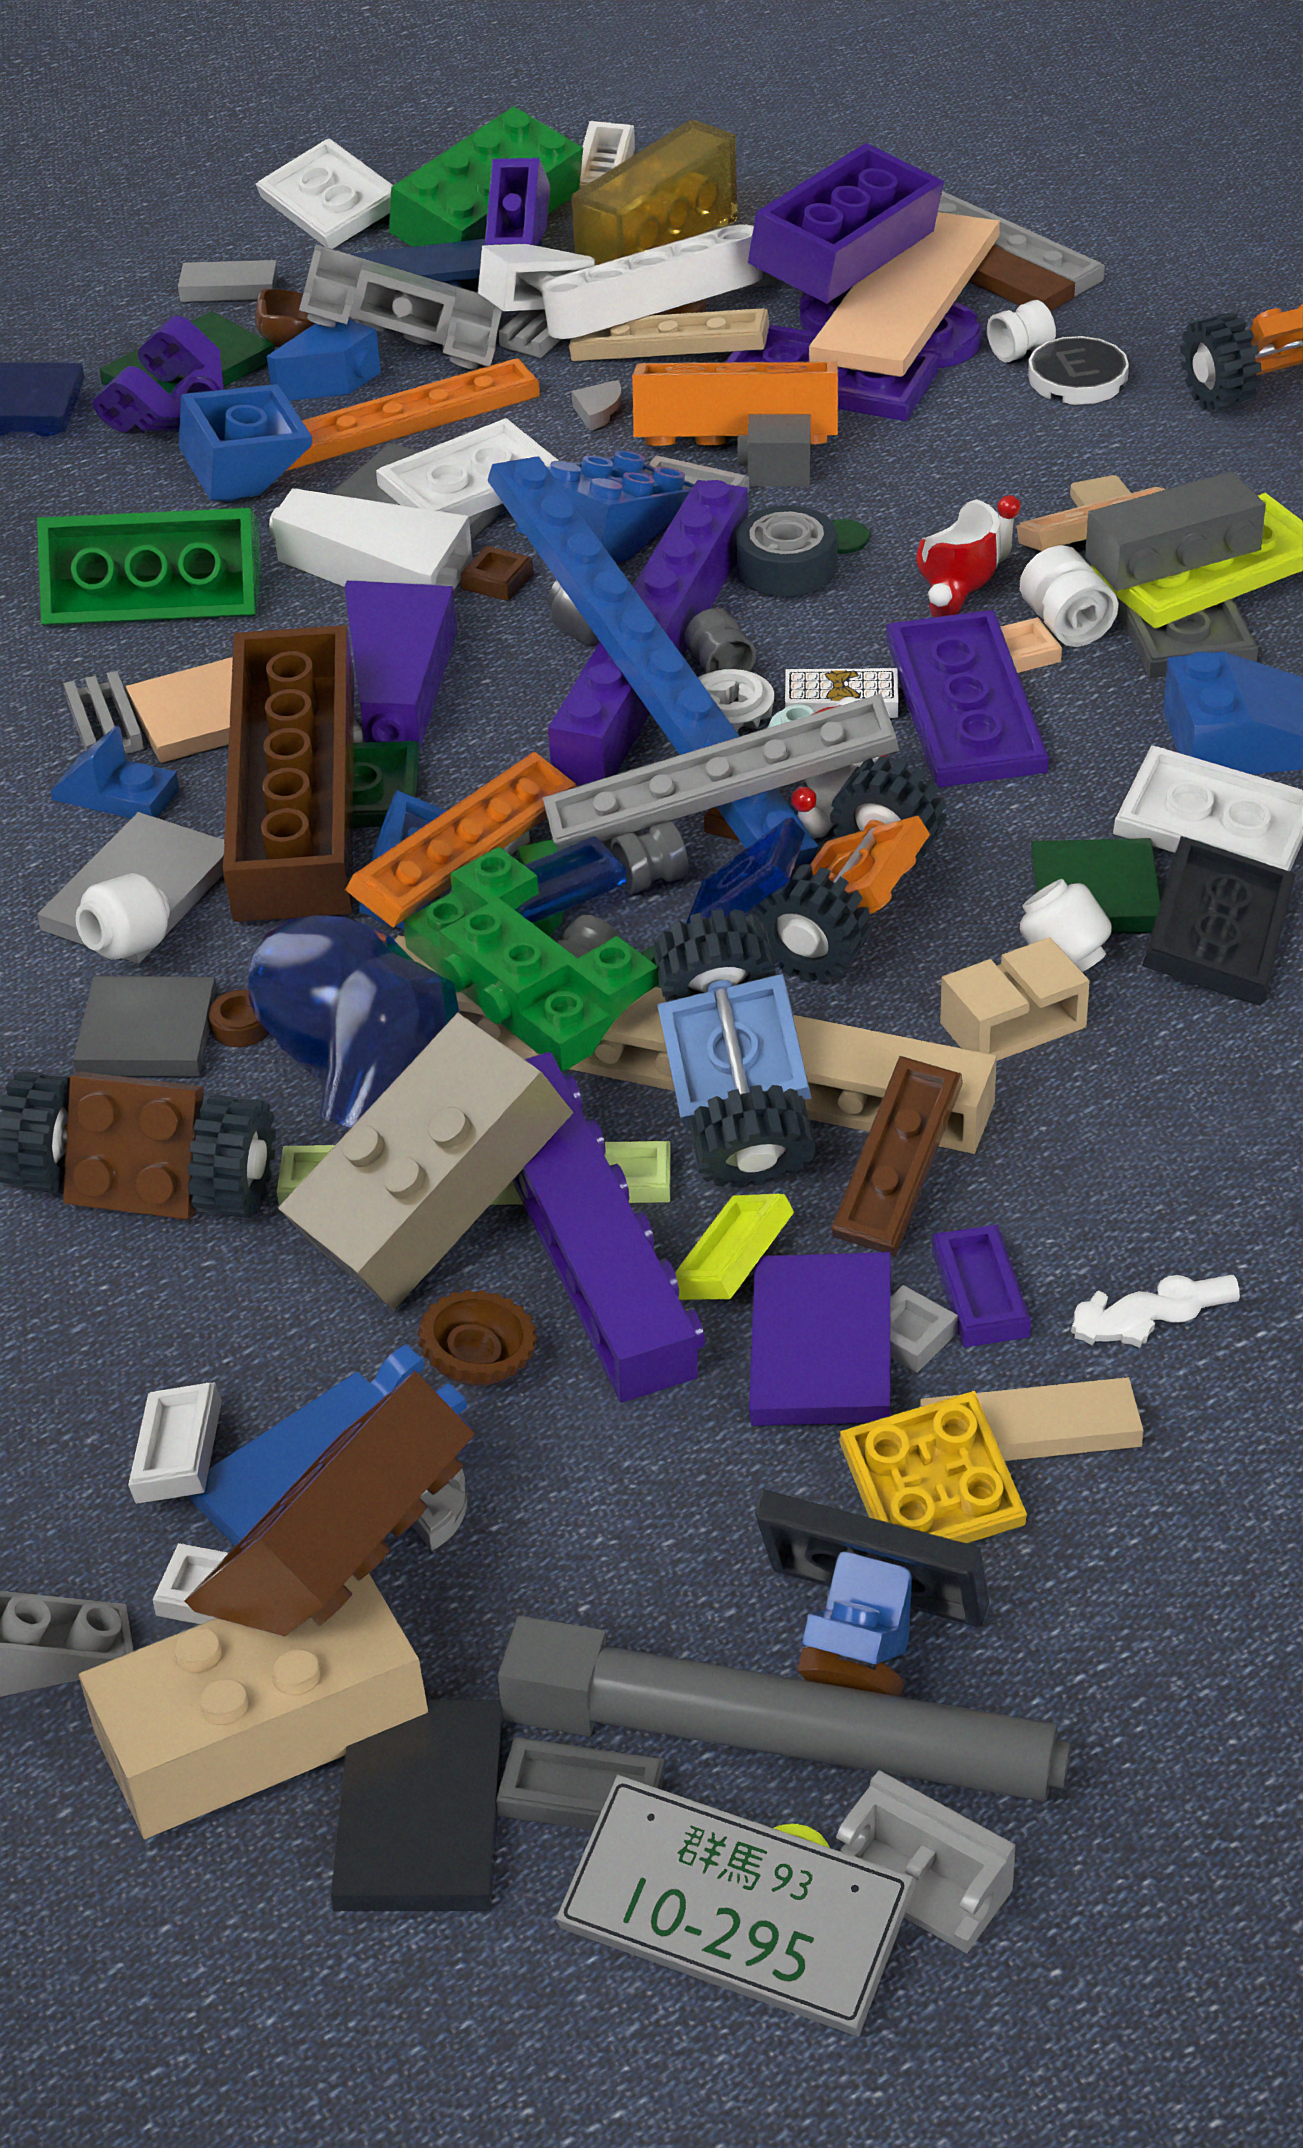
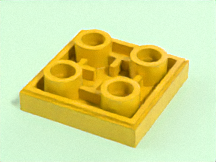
(935, 1471)

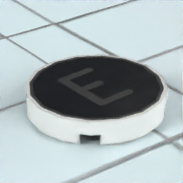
(1078, 369)

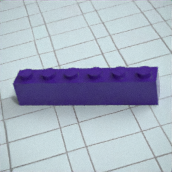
(607, 1255)

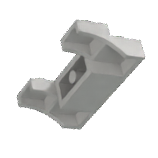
(401, 301)

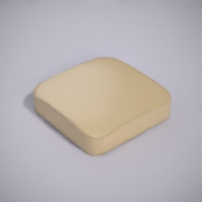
(1097, 490)

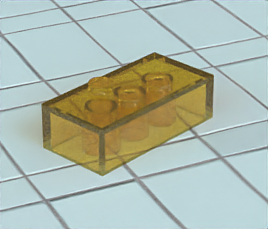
(659, 195)

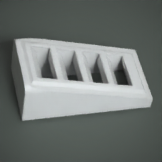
(605, 148)

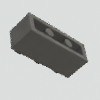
(1174, 530)

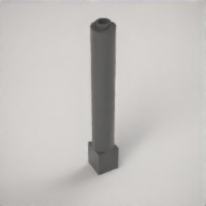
(570, 1679)

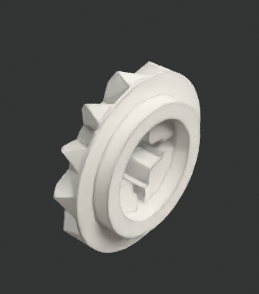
(753, 694)

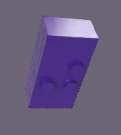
(845, 222)

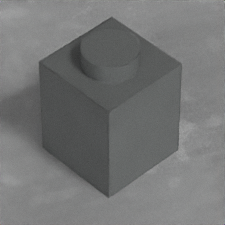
(777, 450)

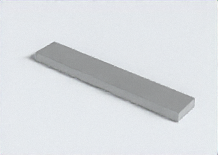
(1033, 247)
(722, 773)

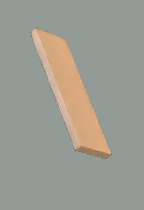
(902, 303)

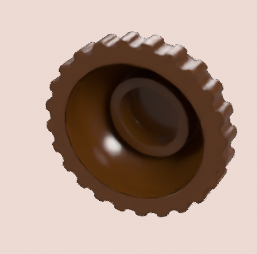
(476, 1337)

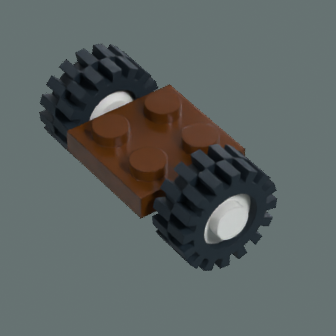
(135, 1144)

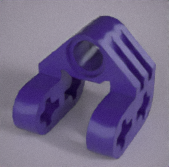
(170, 351)

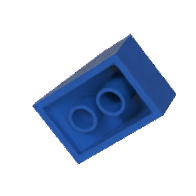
(1235, 712)

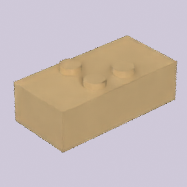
(248, 1708)

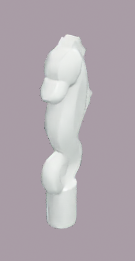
(1133, 1315)

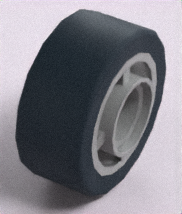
(786, 550)

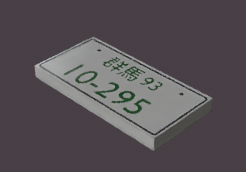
(737, 1904)

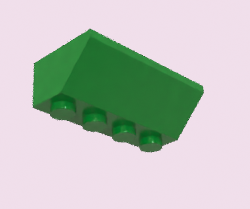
(148, 566)

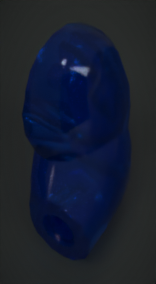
(346, 1007)

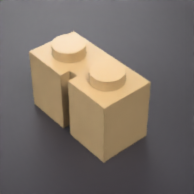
(1015, 1004)

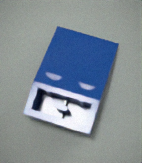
(622, 499)

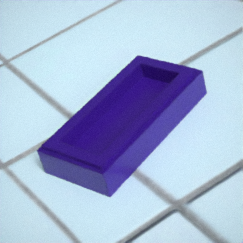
(981, 1285)

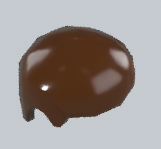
(279, 316)

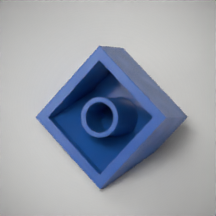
(240, 439)

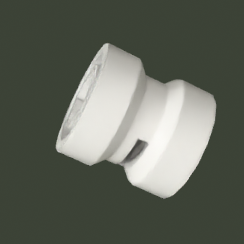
(1016, 332)

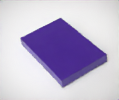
(821, 1339)

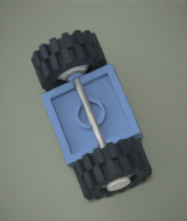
(733, 1049)

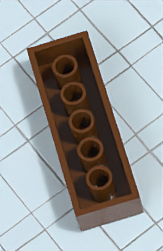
(290, 774)

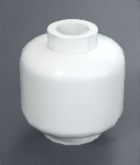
(122, 916)
(1071, 920)

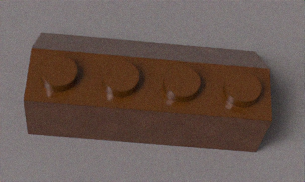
(338, 1514)

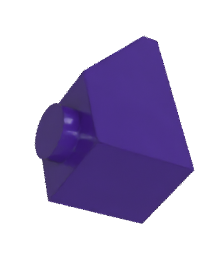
(517, 202)

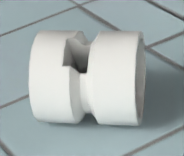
(1068, 596)

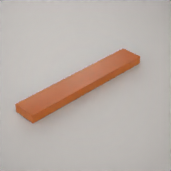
(417, 410)
(486, 819)

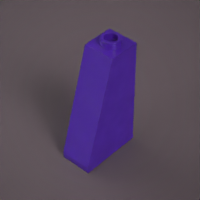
(399, 654)

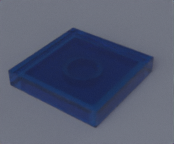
(752, 873)

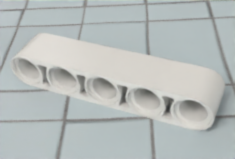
(649, 282)

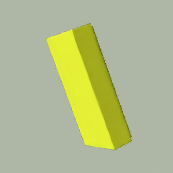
(732, 1246)

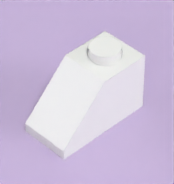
(515, 273)

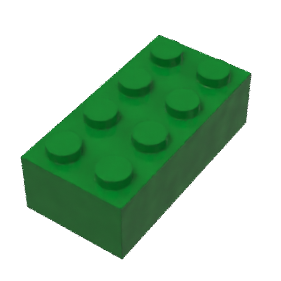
(451, 193)

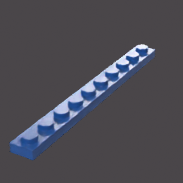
(630, 633)

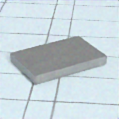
(169, 855)

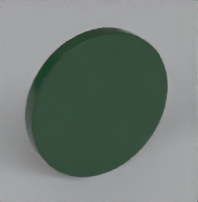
(850, 535)

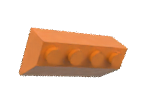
(718, 398)

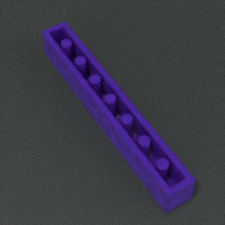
(677, 583)

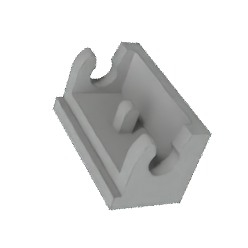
(956, 1865)

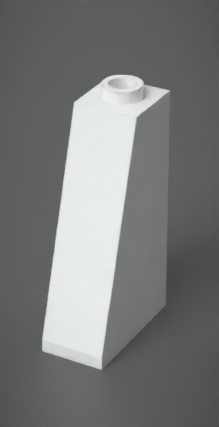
(370, 540)

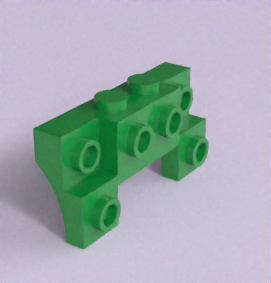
(519, 970)

